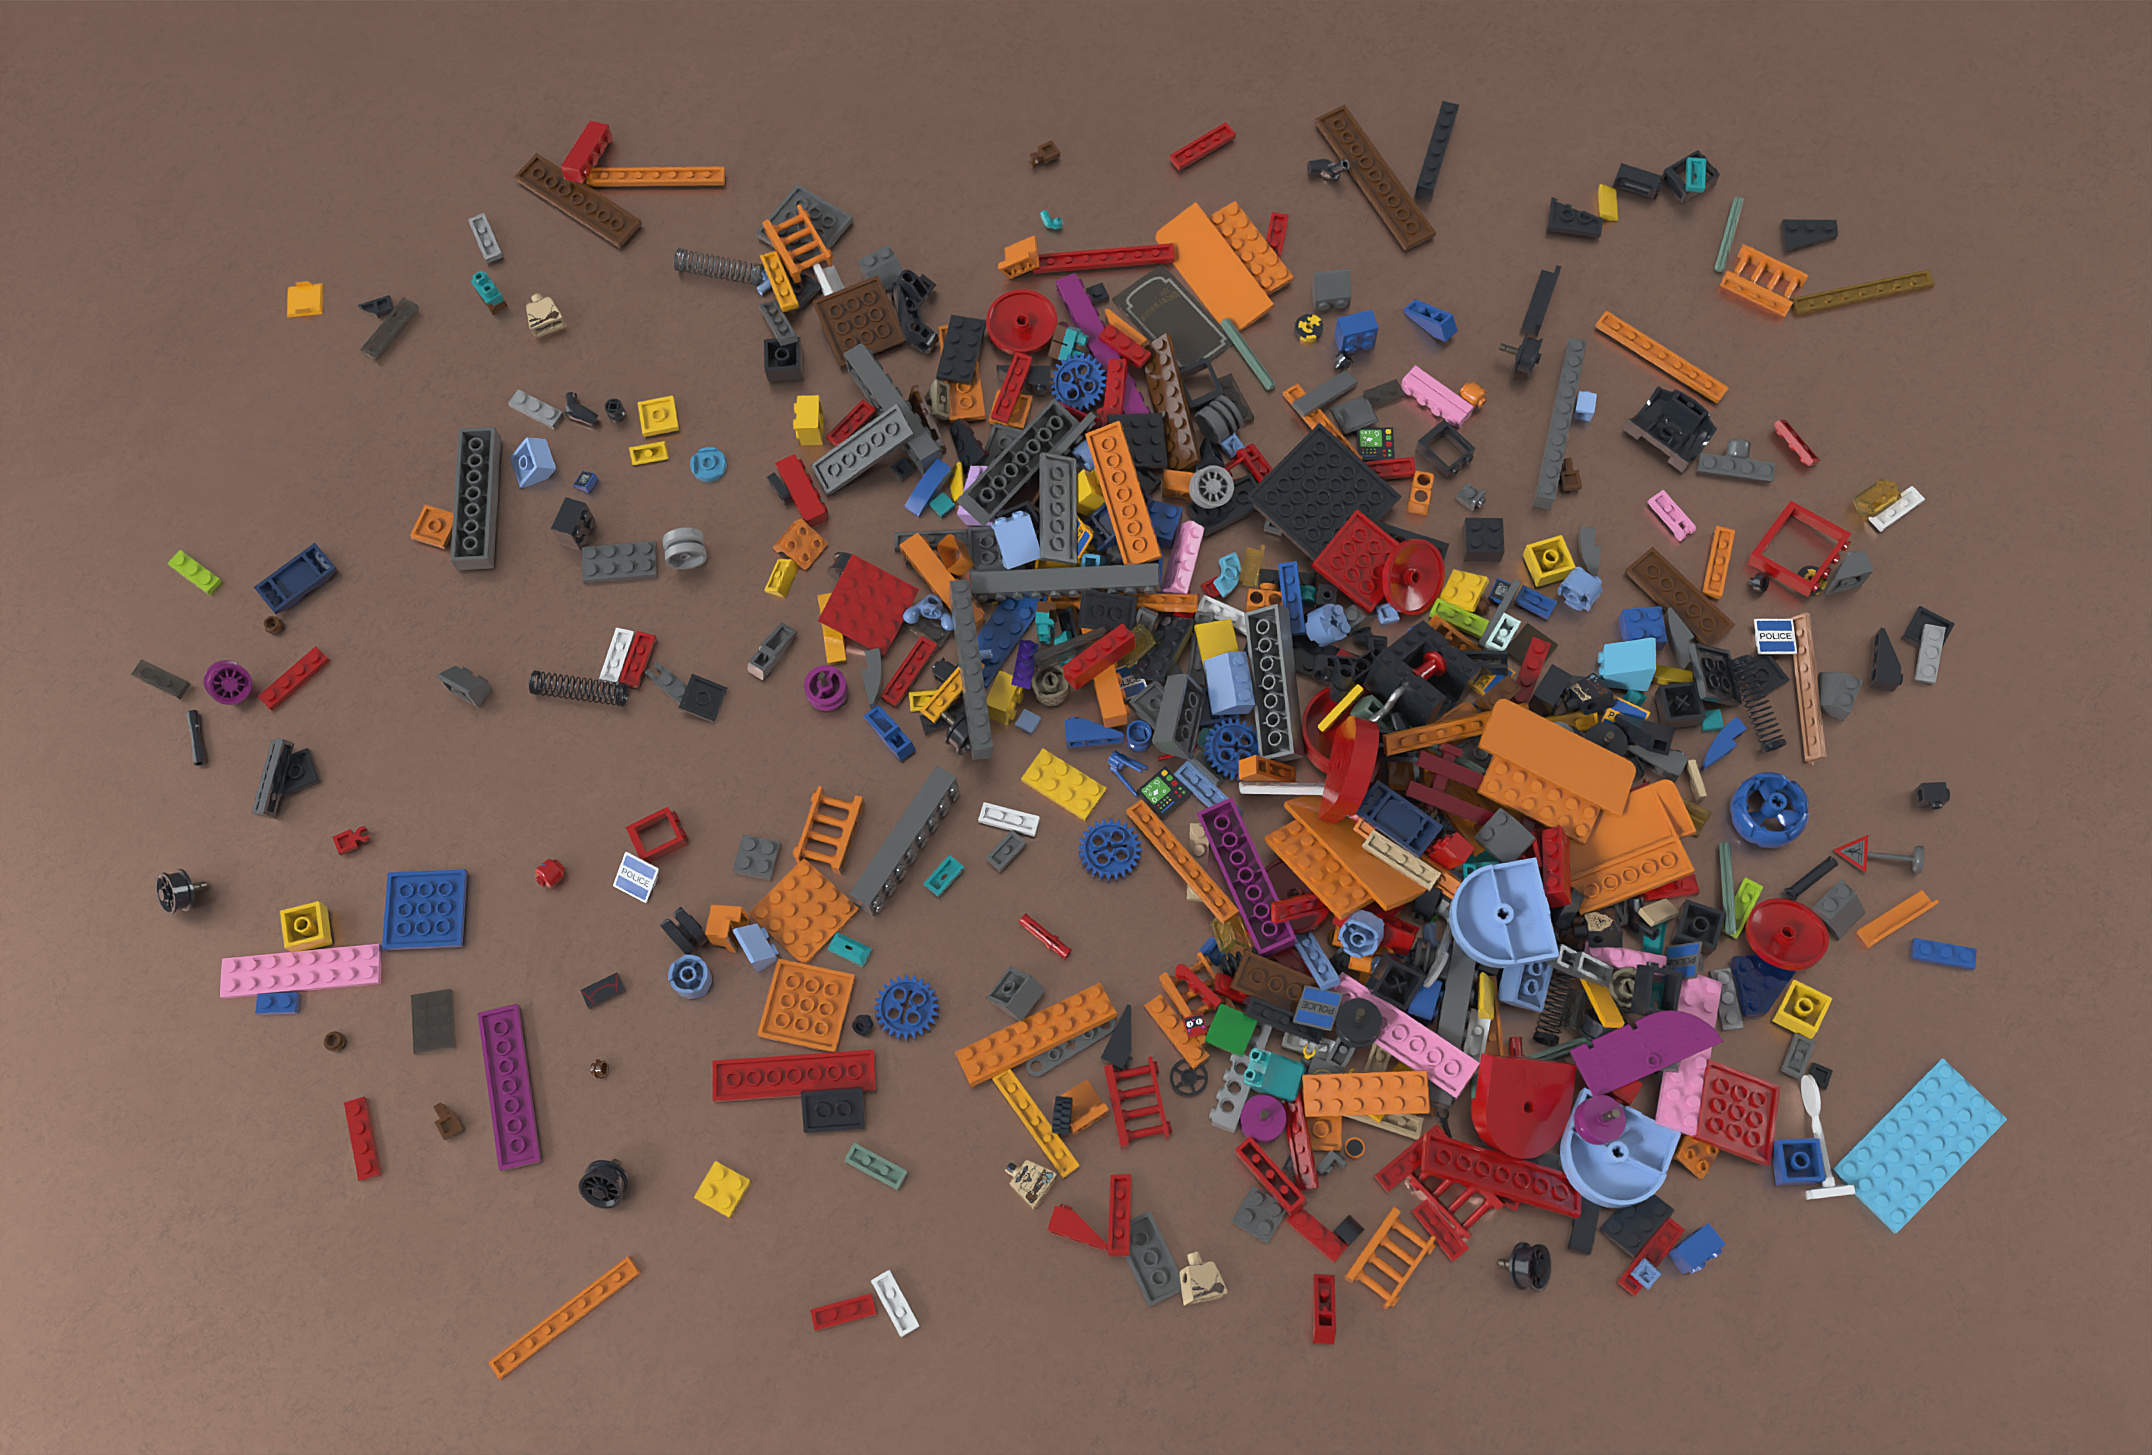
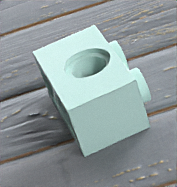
(1502, 633)

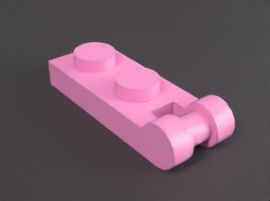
(1671, 515)

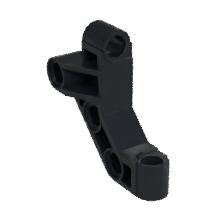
(908, 294)
(1347, 672)

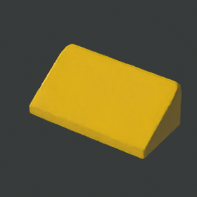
(1607, 203)
(649, 453)
(957, 482)
(782, 577)
(1669, 675)
(919, 698)
(1485, 997)

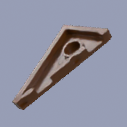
(920, 407)

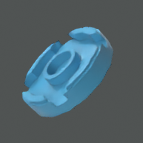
(708, 464)

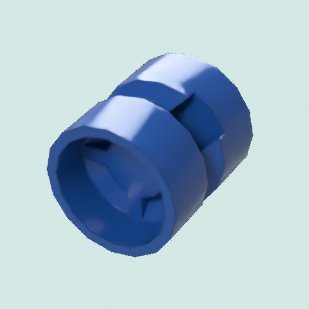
(1139, 736)

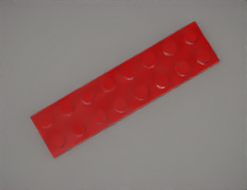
(791, 1074)
(1499, 1174)

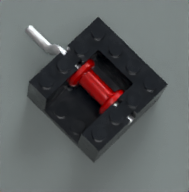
(1420, 676)

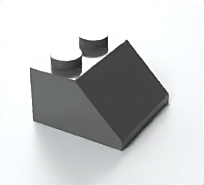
(881, 263)
(1331, 289)
(1851, 573)
(465, 685)
(1837, 693)
(1504, 837)
(1839, 909)
(1016, 993)

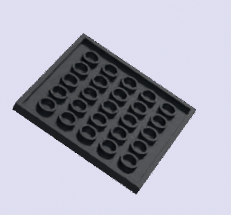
(1319, 490)

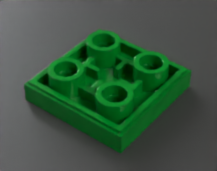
(1230, 1030)

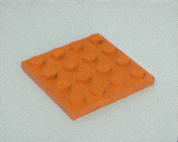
(804, 912)
(806, 1005)

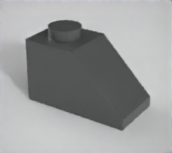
(1358, 617)
(1340, 1055)

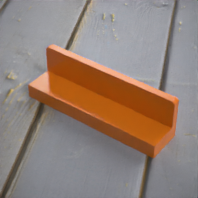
(1896, 918)

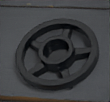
(1188, 1078)

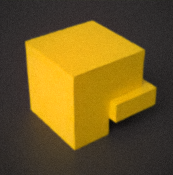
(1088, 492)

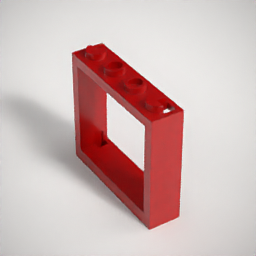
(1786, 576)

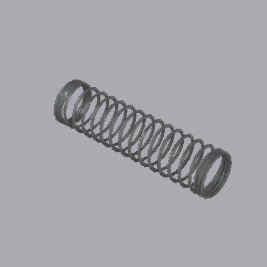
(758, 267)

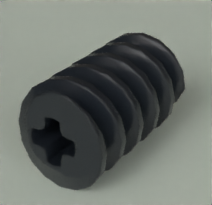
(1230, 966)

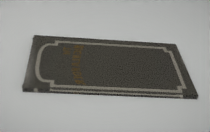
(1163, 306)

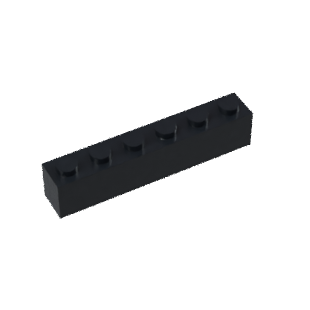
(1436, 151)

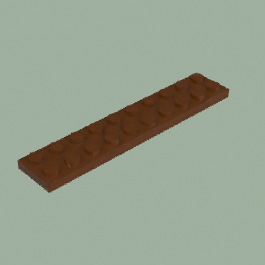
(1375, 178)

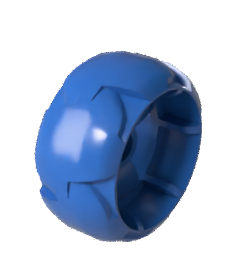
(1776, 791)

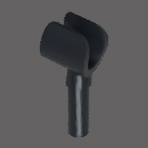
(1444, 1121)

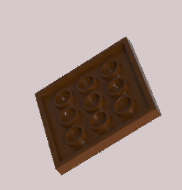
(857, 317)

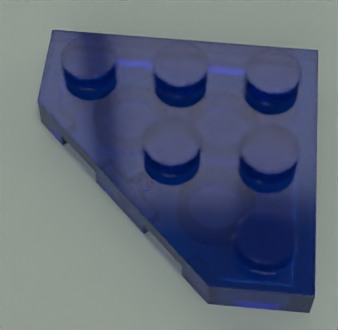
(1758, 983)

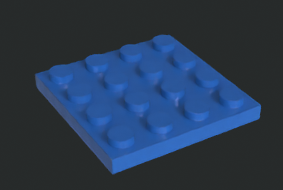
(424, 909)

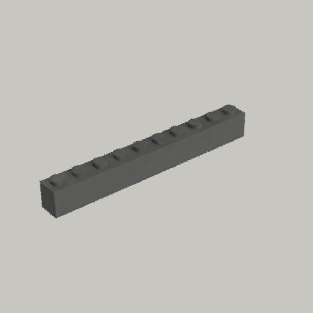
(1559, 423)
(1065, 581)
(970, 670)

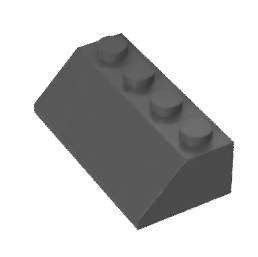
(1179, 716)

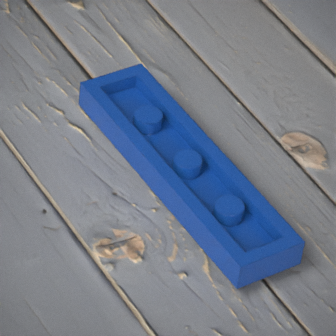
(1292, 596)

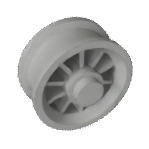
(1211, 487)

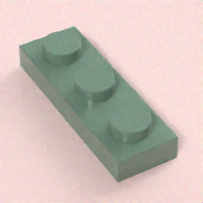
(876, 1166)

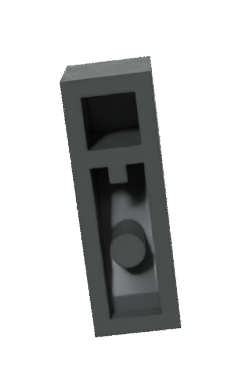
(1665, 766)

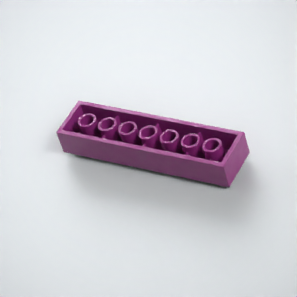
(1245, 876)

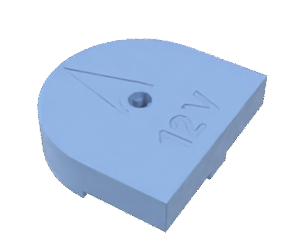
(1517, 893)
(1623, 1180)

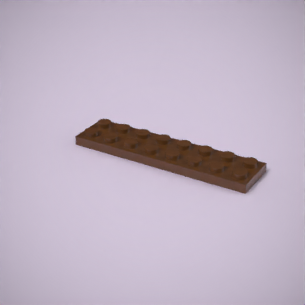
(578, 200)
(1170, 400)

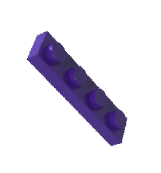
(1024, 664)

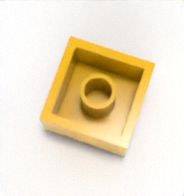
(809, 420)
(1548, 560)
(1003, 699)
(306, 927)
(1802, 1009)

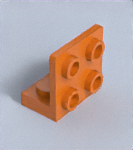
(1020, 258)
(801, 544)
(1086, 1107)
(1695, 1155)

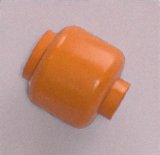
(1473, 394)

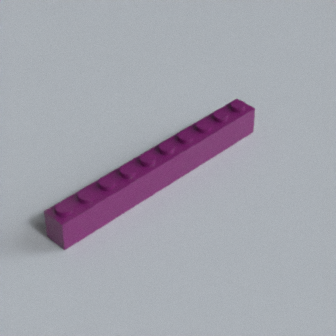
(1086, 317)

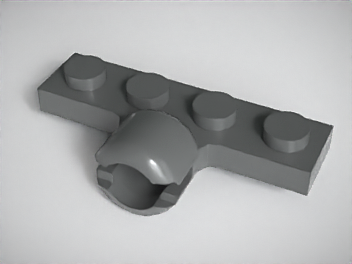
(1736, 463)

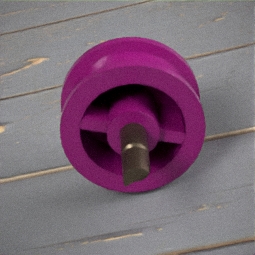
(826, 688)

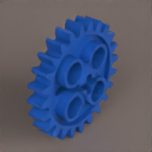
(1093, 376)
(1234, 732)
(1114, 866)
(924, 1011)

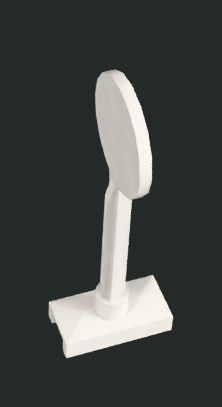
(1812, 1103)

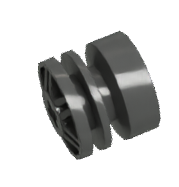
(1219, 419)
(1426, 957)

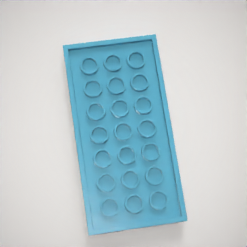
(1919, 1145)

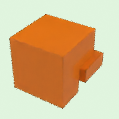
(721, 924)

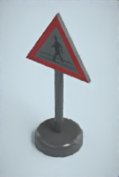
(1857, 853)

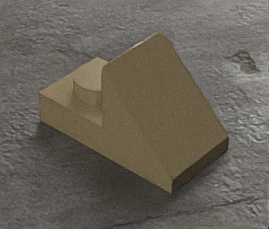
(939, 400)

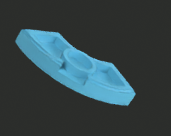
(1229, 575)

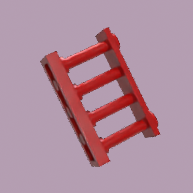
(1117, 1096)
(1491, 1201)

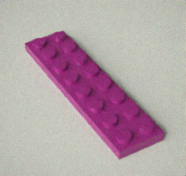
(509, 1088)

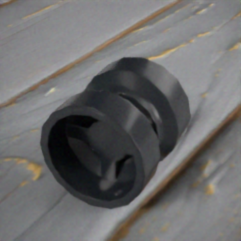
(615, 410)

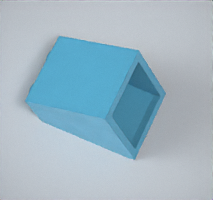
(1628, 664)

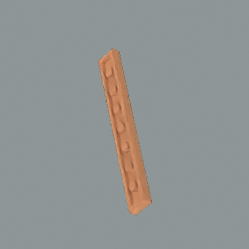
(1808, 690)

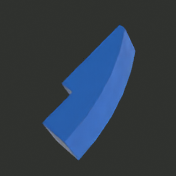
(928, 487)
(890, 733)
(1723, 743)

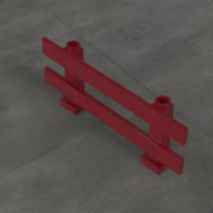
(1445, 768)

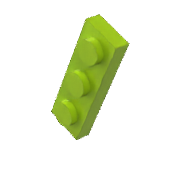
(194, 572)
(1460, 618)
(1744, 902)

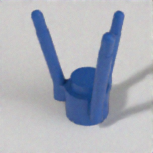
(1119, 761)

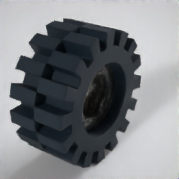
(1062, 1115)

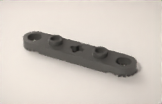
(1059, 1054)

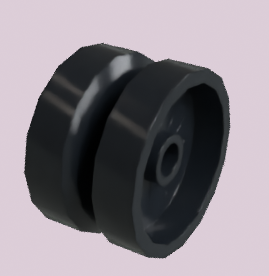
(684, 931)

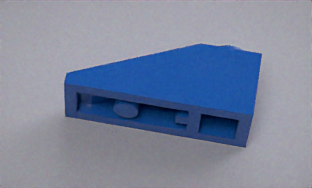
(1433, 320)
(1088, 733)

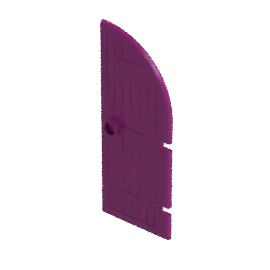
(1633, 1054)

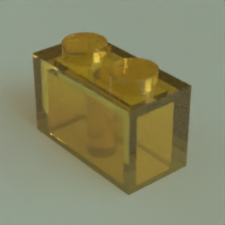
(1877, 498)

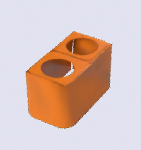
(1176, 484)
(1413, 505)
(949, 546)
(1266, 594)

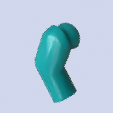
(1049, 222)

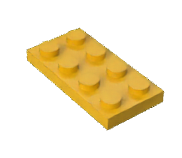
(1064, 784)

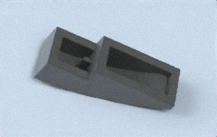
(1588, 552)
(1678, 638)
(771, 651)
(873, 676)
(1582, 966)

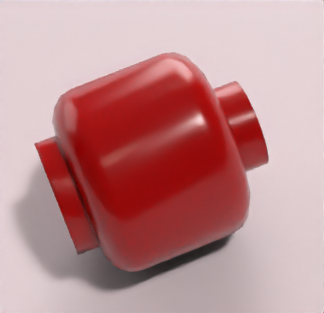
(549, 873)

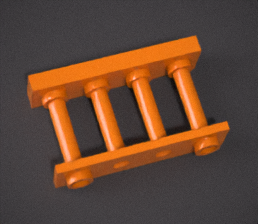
(788, 256)
(1756, 293)
(842, 843)
(1181, 999)
(1369, 1255)

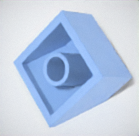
(532, 462)
(755, 945)

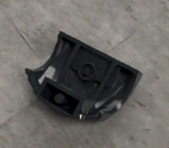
(1673, 425)

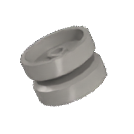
(684, 548)

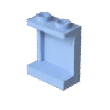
(1016, 539)

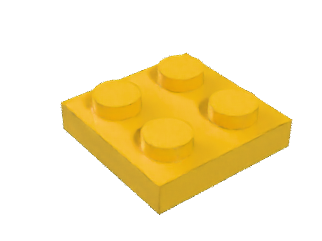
(658, 416)
(1464, 589)
(722, 1189)

